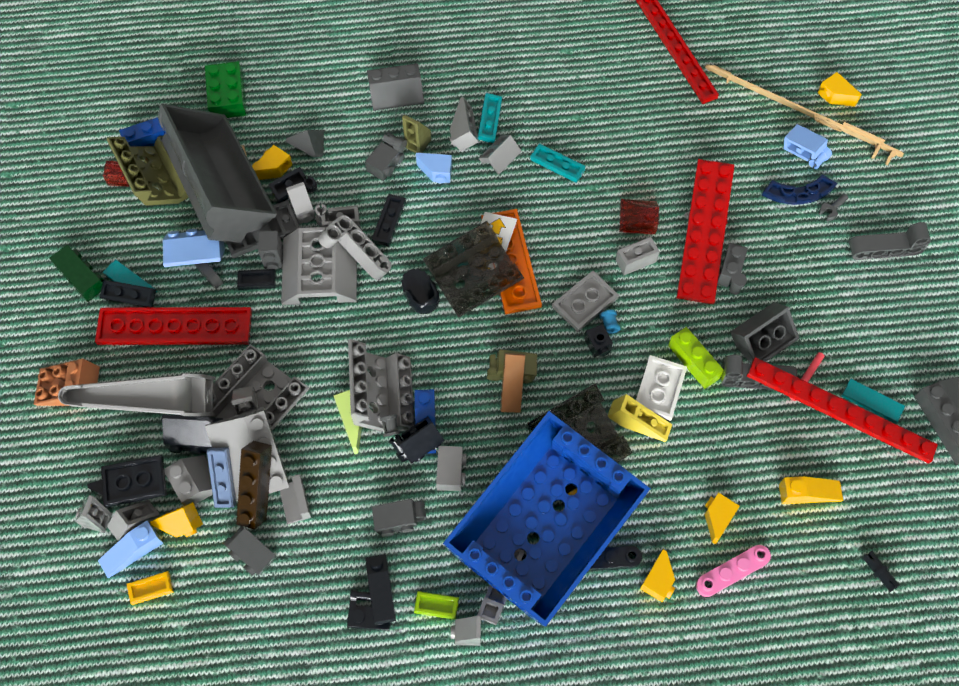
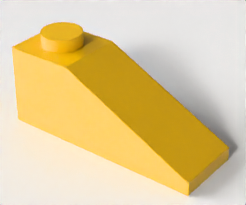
(809, 490)

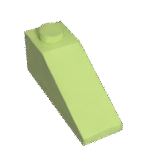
(354, 432)

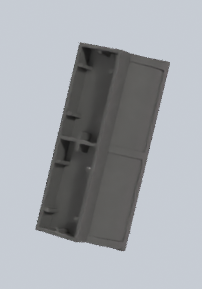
(215, 173)

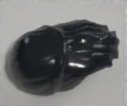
(420, 291)

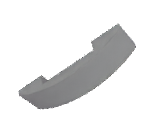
(494, 601)

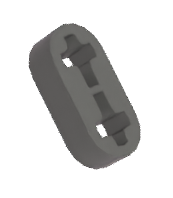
(209, 274)

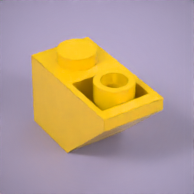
(272, 164)

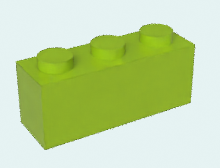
(695, 357)

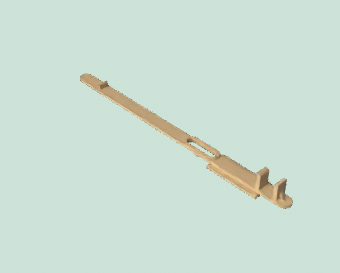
(846, 127)

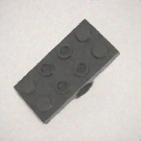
(284, 223)

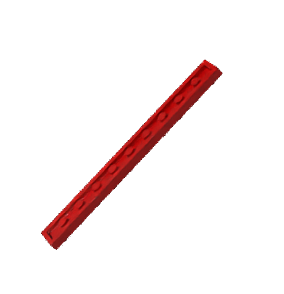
(679, 50)
(842, 410)

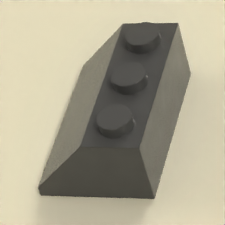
(395, 86)
(766, 333)

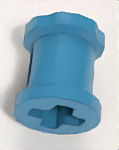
(610, 321)

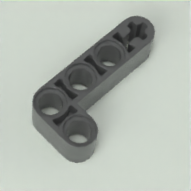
(891, 244)
(736, 371)

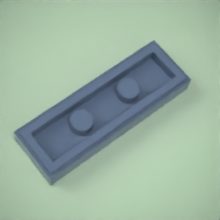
(221, 477)

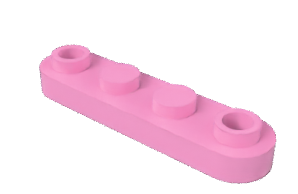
(733, 570)

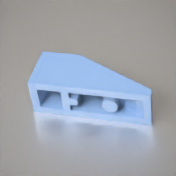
(130, 549)

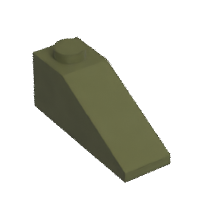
(416, 134)

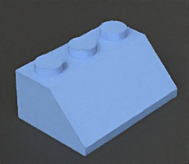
(190, 248)

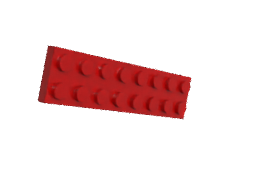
(705, 231)
(174, 326)

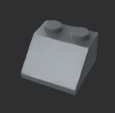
(190, 479)

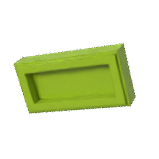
(436, 605)

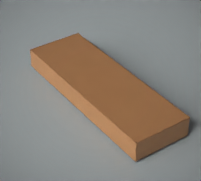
(512, 382)

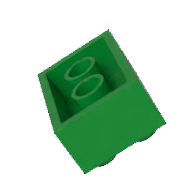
(225, 89)

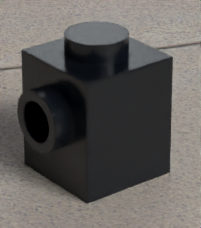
(598, 341)

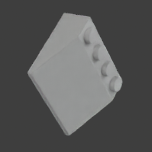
(240, 431)

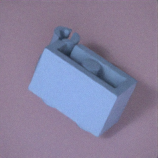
(807, 145)

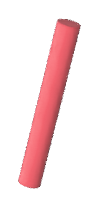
(812, 368)

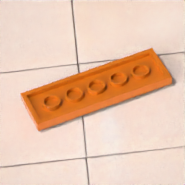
(525, 293)

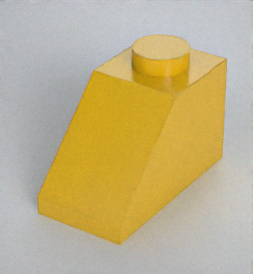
(839, 91)
(719, 515)
(179, 521)
(660, 578)

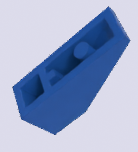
(425, 407)

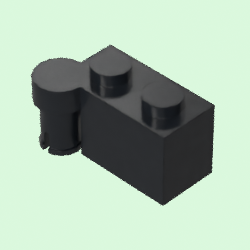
(294, 177)
(417, 441)

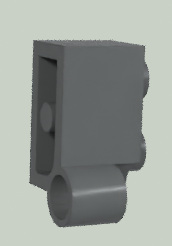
(398, 516)

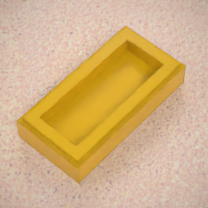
(149, 588)

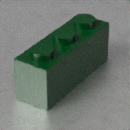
(78, 272)

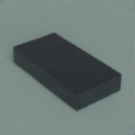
(256, 279)

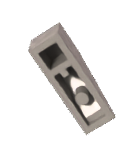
(463, 126)
(93, 515)

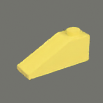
(638, 418)

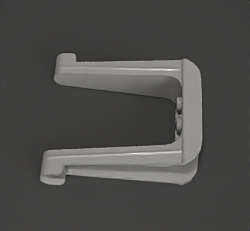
(175, 395)

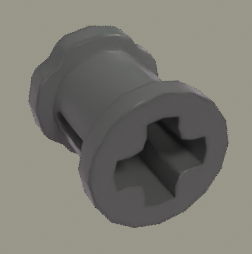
(390, 425)

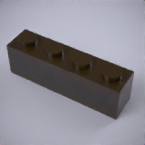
(254, 484)

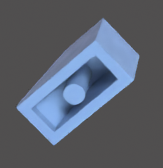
(435, 166)

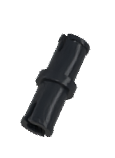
(881, 571)

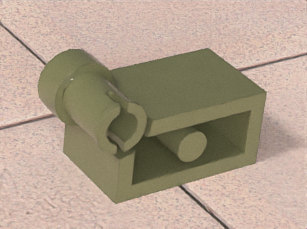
(496, 366)

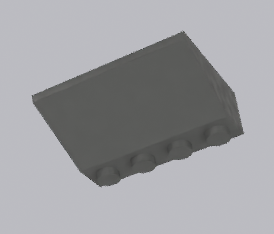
(941, 408)

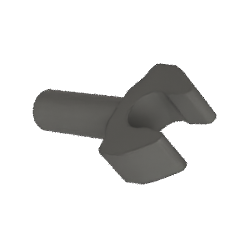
(831, 208)

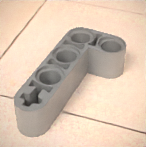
(357, 244)

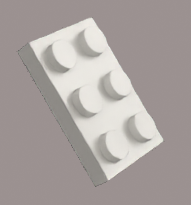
(661, 386)

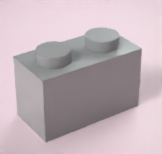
(450, 468)

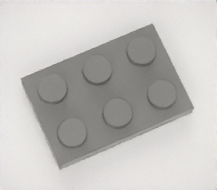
(585, 301)

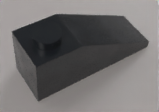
(380, 589)

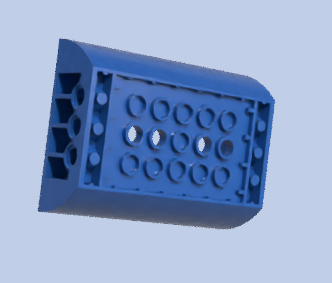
(522, 504)

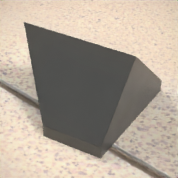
(309, 142)

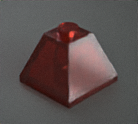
(639, 216)

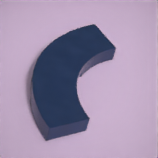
(799, 195)

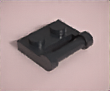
(362, 616)

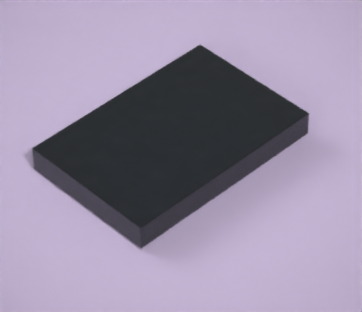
(133, 481)

